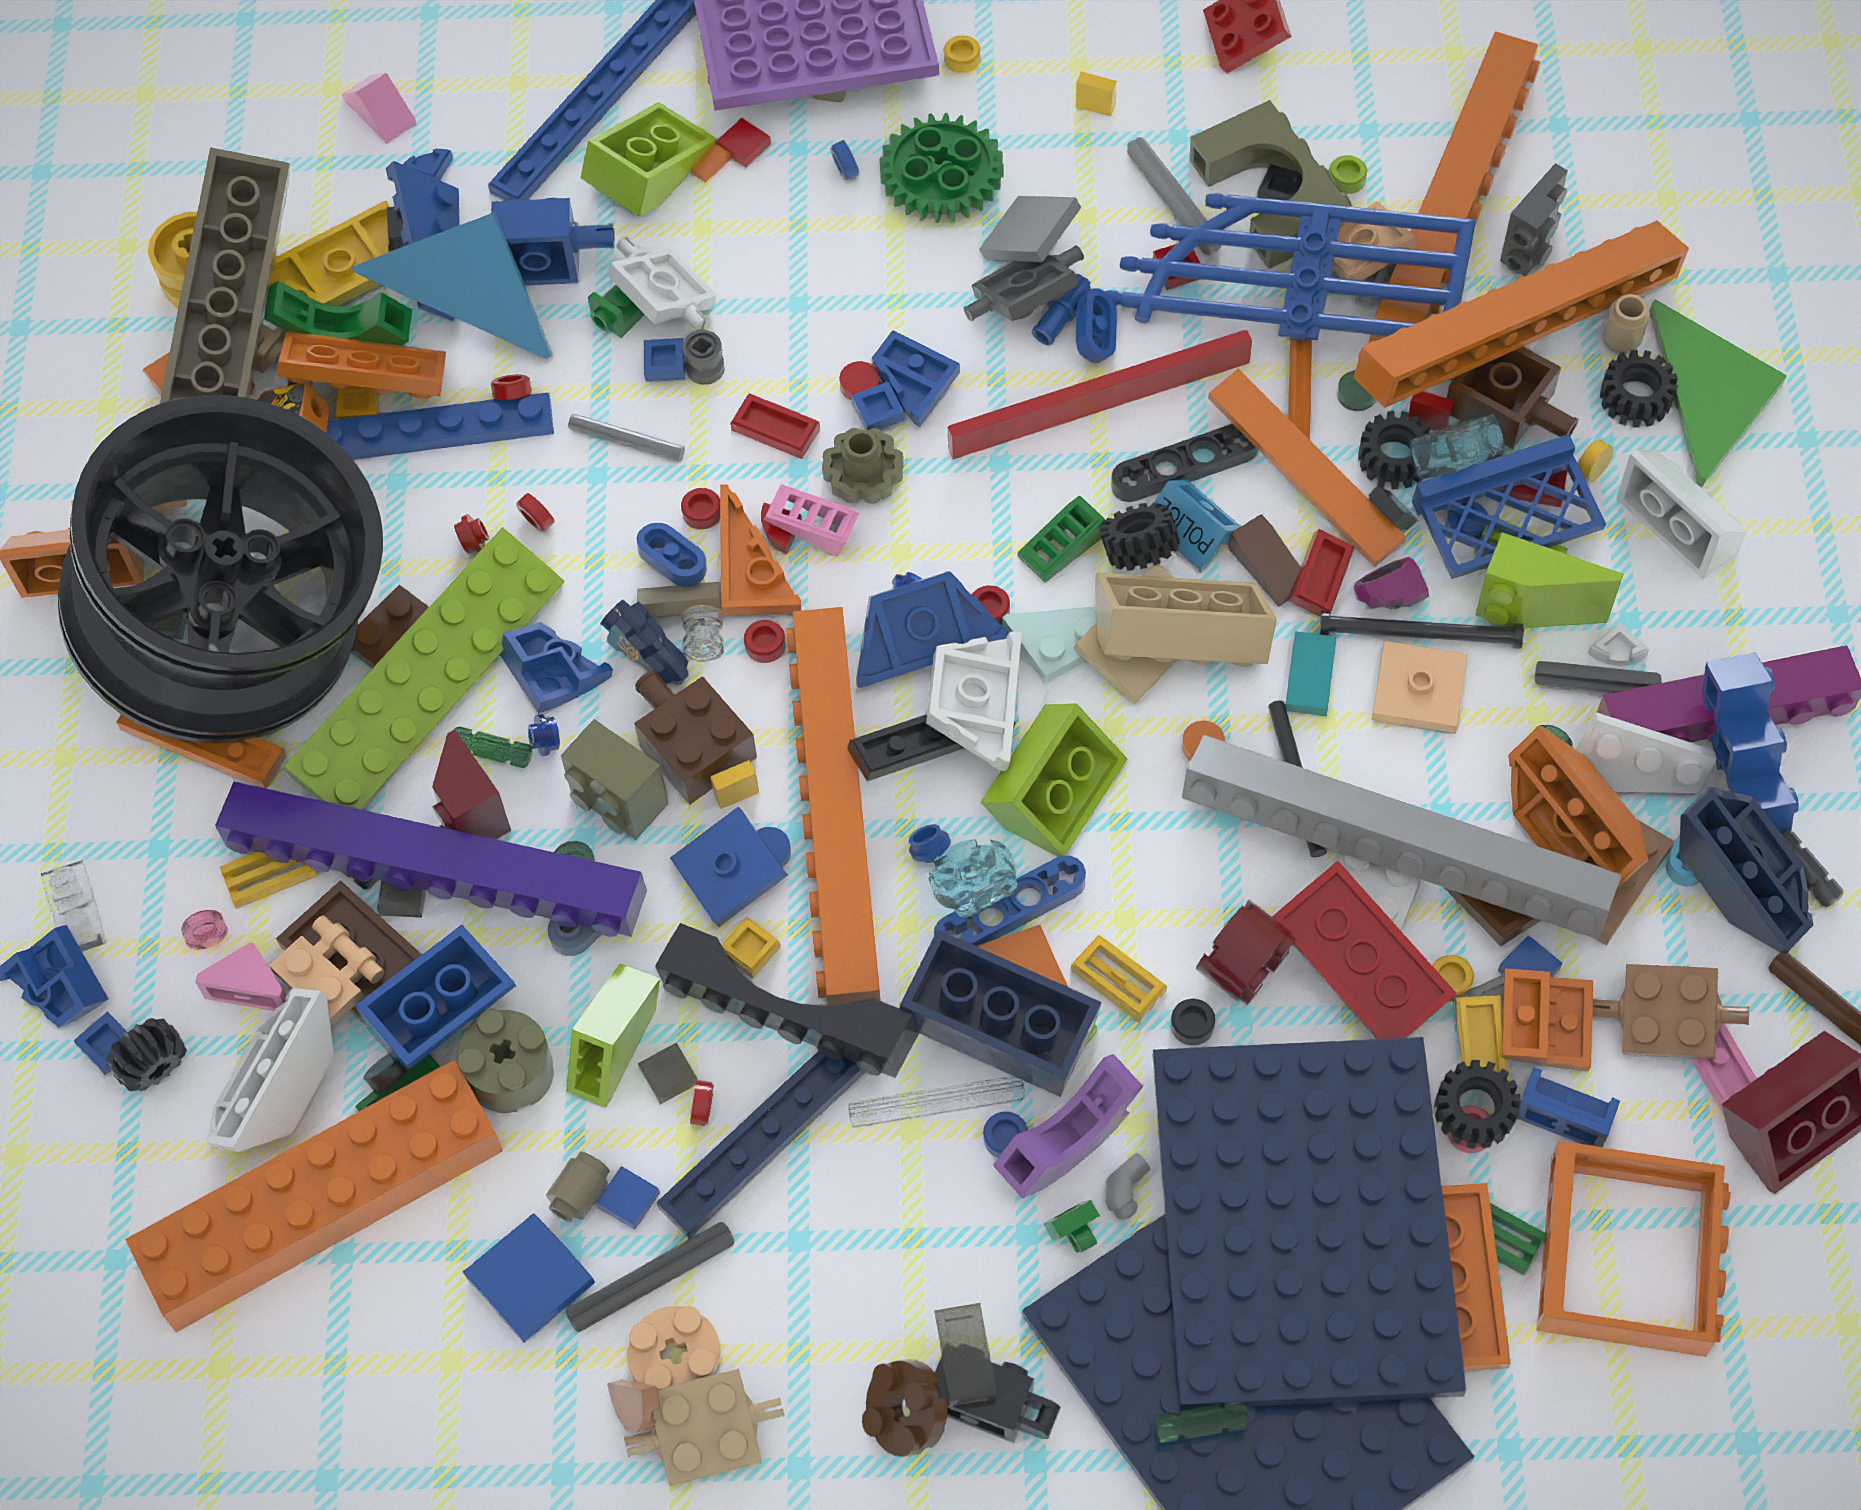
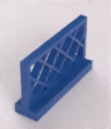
(1497, 475)

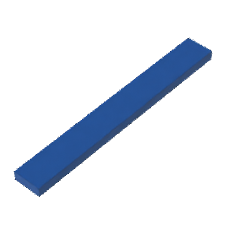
(591, 99)

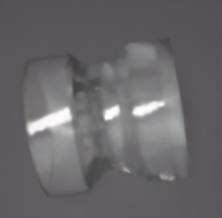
(702, 631)

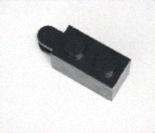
(1006, 1413)

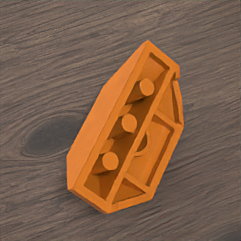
(1572, 807)

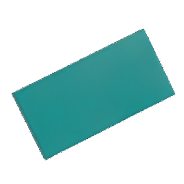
(1310, 673)

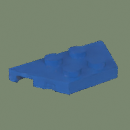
(914, 619)

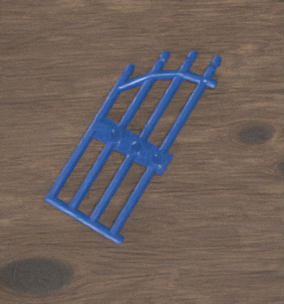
(1310, 268)

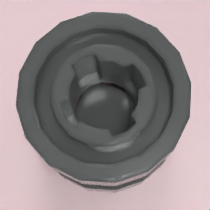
(703, 357)

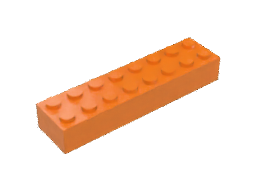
(313, 1196)

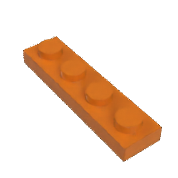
(247, 760)

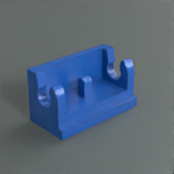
(1566, 1111)

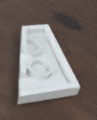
(1644, 759)

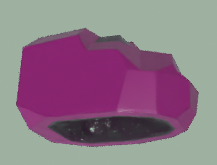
(1392, 585)

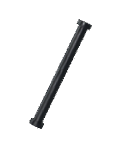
(1418, 629)

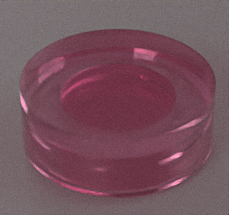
(204, 929)

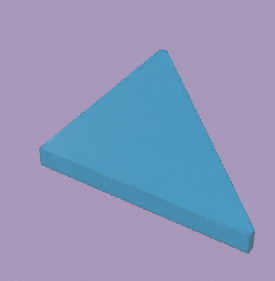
(466, 276)

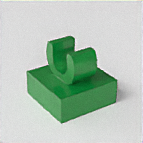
(1074, 1225)

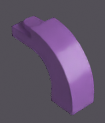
(1073, 1133)

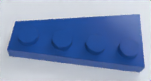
(425, 207)

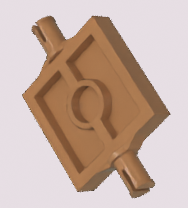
(1670, 1011)

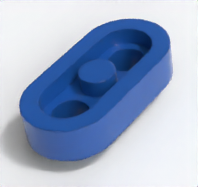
(1096, 326)
(674, 557)

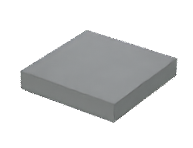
(1030, 228)

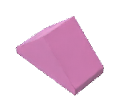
(380, 106)
(242, 980)

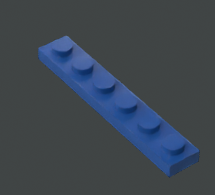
(443, 426)

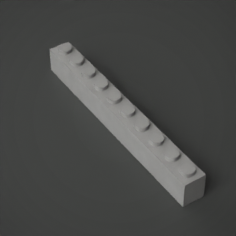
(1401, 836)

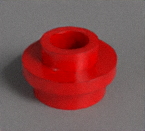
(471, 533)

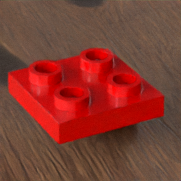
(1245, 29)

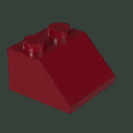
(466, 794)

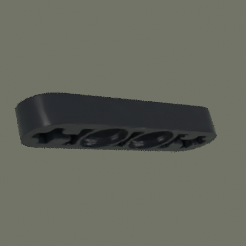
(1182, 456)

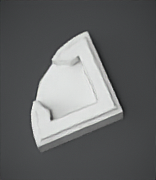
(1618, 647)

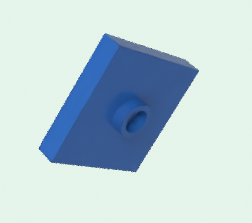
(728, 866)

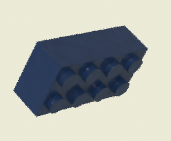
(1000, 1012)

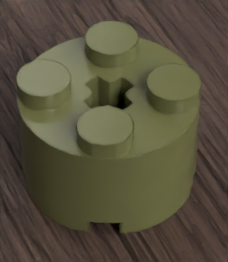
(487, 1063)

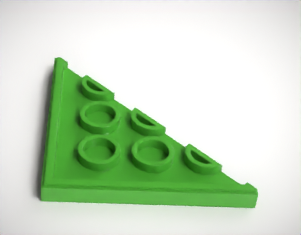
(1717, 388)

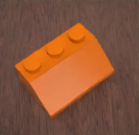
(37, 561)

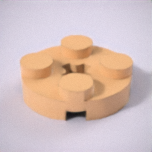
(668, 1326)

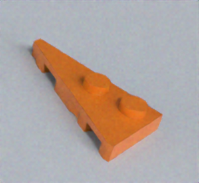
(749, 575)

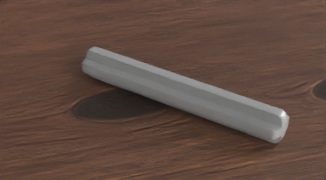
(1167, 187)

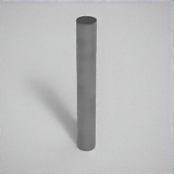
(626, 437)

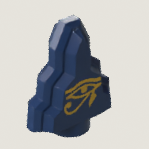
(644, 642)

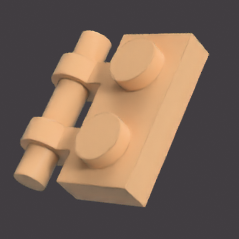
(309, 967)

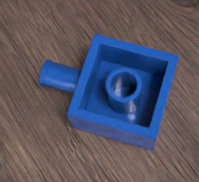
(548, 239)

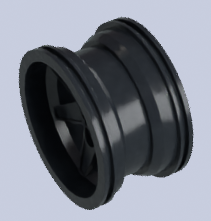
(232, 457)

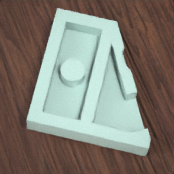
(1050, 637)

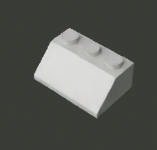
(1679, 512)

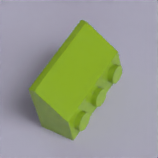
(1055, 778)

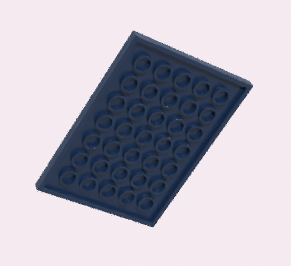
(1305, 1224)
(1117, 1350)

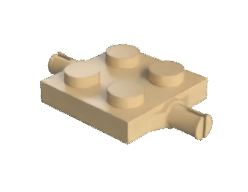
(705, 1427)

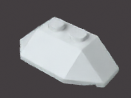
(275, 1075)

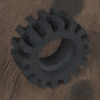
(1643, 370)
(1381, 465)
(1139, 536)
(1484, 1079)

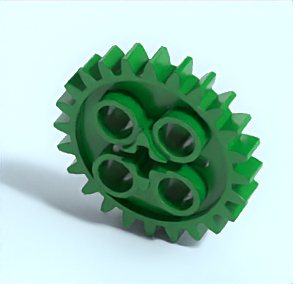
(941, 167)

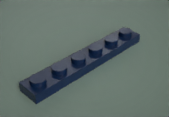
(757, 1141)

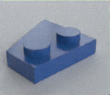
(915, 374)

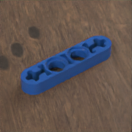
(1014, 912)

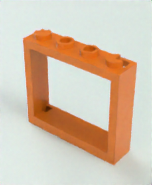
(1712, 1240)

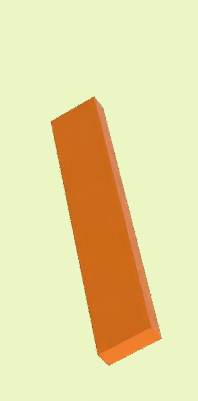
(1306, 467)

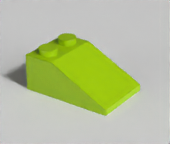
(644, 157)
(1544, 587)

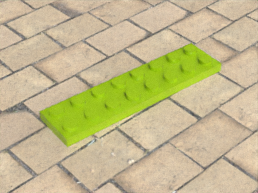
(423, 674)

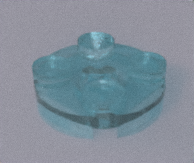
(992, 881)

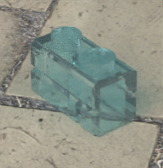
(1457, 446)

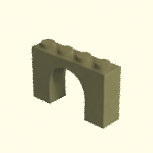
(1256, 141)

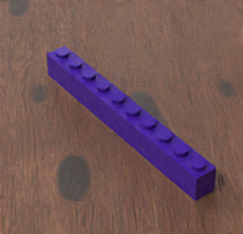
(432, 859)

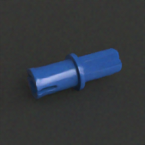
(1060, 313)

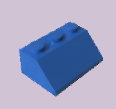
(434, 997)

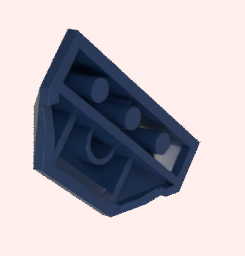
(1746, 867)

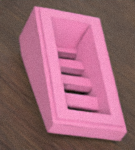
(817, 506)

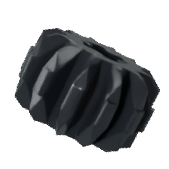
(146, 1054)

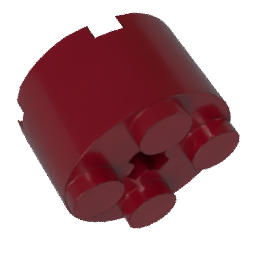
(1245, 951)

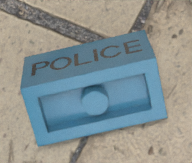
(1198, 521)

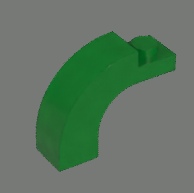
(375, 320)

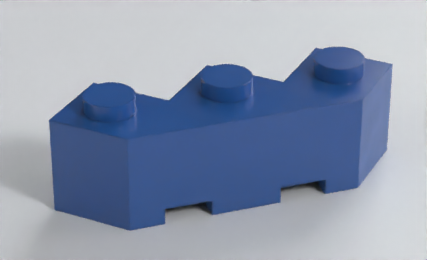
(1746, 737)

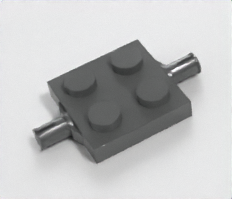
(1024, 286)

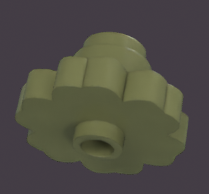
(862, 465)

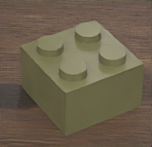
(614, 780)

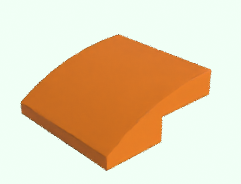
(1547, 1019)

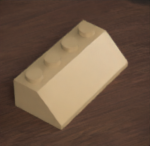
(1183, 619)

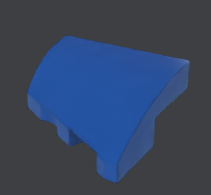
(550, 667)
(56, 977)

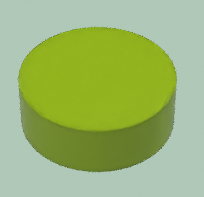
(1348, 173)

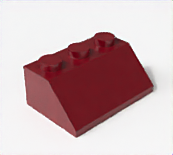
(1797, 1110)

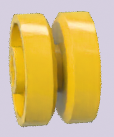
(170, 251)

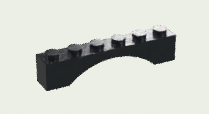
(864, 1031)

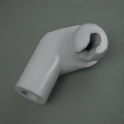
(1120, 1186)

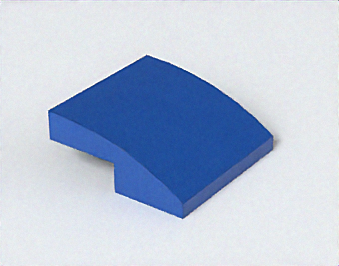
(529, 1277)

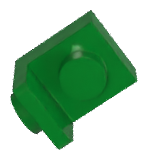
(614, 311)

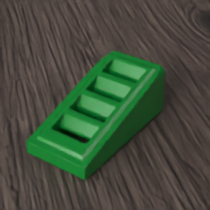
(1081, 521)

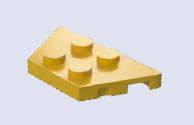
(324, 263)

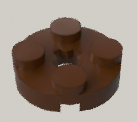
(884, 1411)

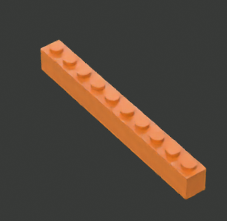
(1467, 164)
(1518, 313)
(835, 808)

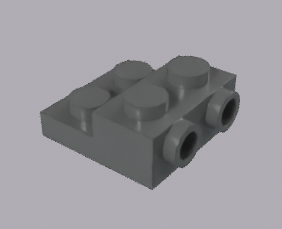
(1535, 223)

